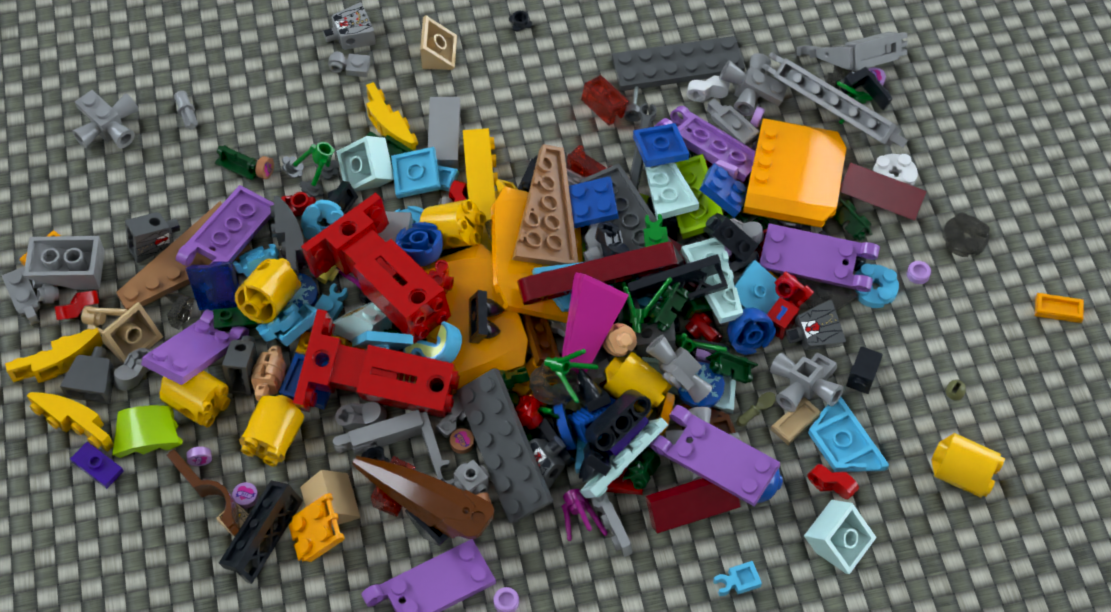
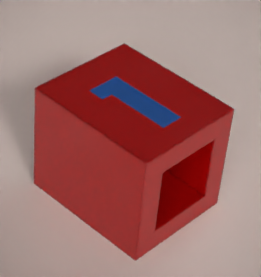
(783, 316)

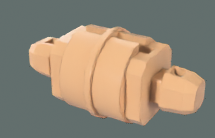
(620, 340)
(268, 372)

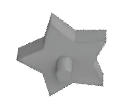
(557, 327)

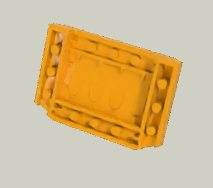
(795, 173)
(506, 222)
(506, 351)

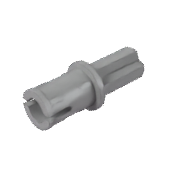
(186, 109)

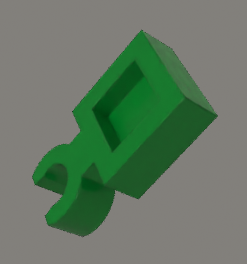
(654, 232)

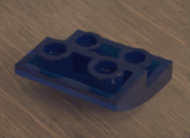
(213, 285)

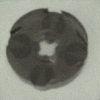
(966, 224)
(546, 393)

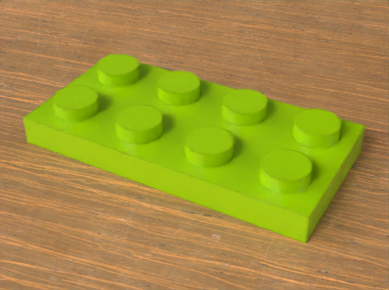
(694, 222)

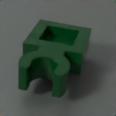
(519, 375)

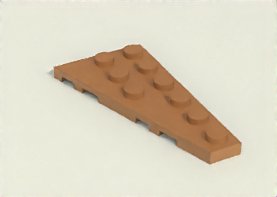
(547, 220)
(164, 273)

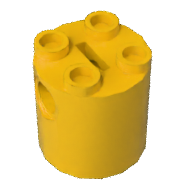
(458, 222)
(267, 290)
(635, 374)
(198, 398)
(271, 429)
(966, 464)

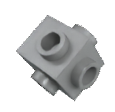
(471, 477)

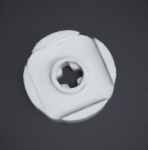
(898, 163)

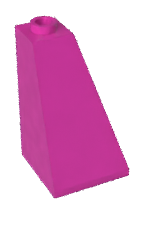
(590, 317)

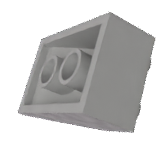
(65, 261)

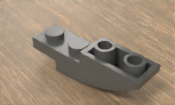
(287, 233)

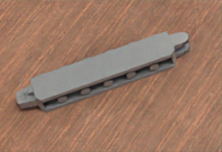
(836, 101)

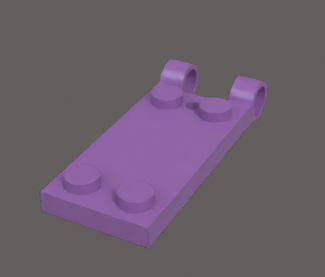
(711, 142)
(228, 228)
(816, 257)
(192, 349)
(718, 457)
(436, 582)

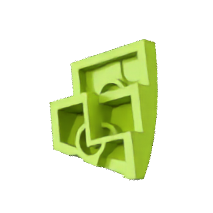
(145, 430)

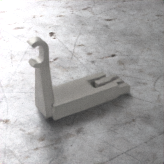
(861, 52)
(392, 431)

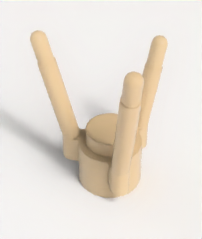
(97, 316)

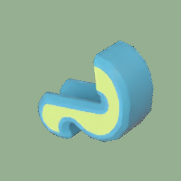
(447, 346)

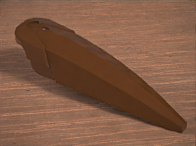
(430, 499)

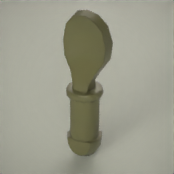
(764, 402)

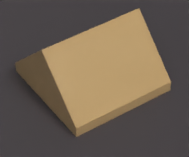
(437, 46)
(131, 332)
(339, 486)

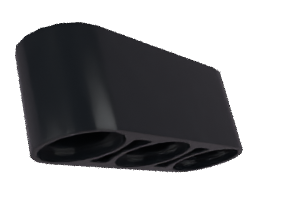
(606, 422)

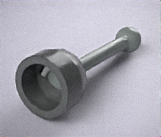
(634, 108)

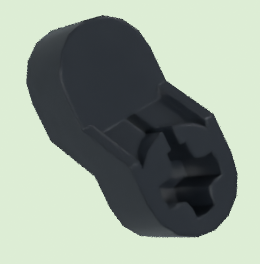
(610, 239)

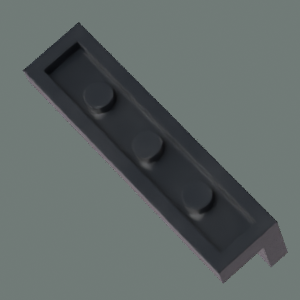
(683, 274)
(260, 526)

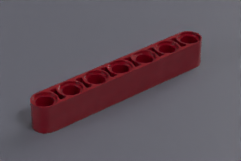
(606, 269)

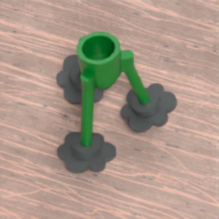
(324, 166)

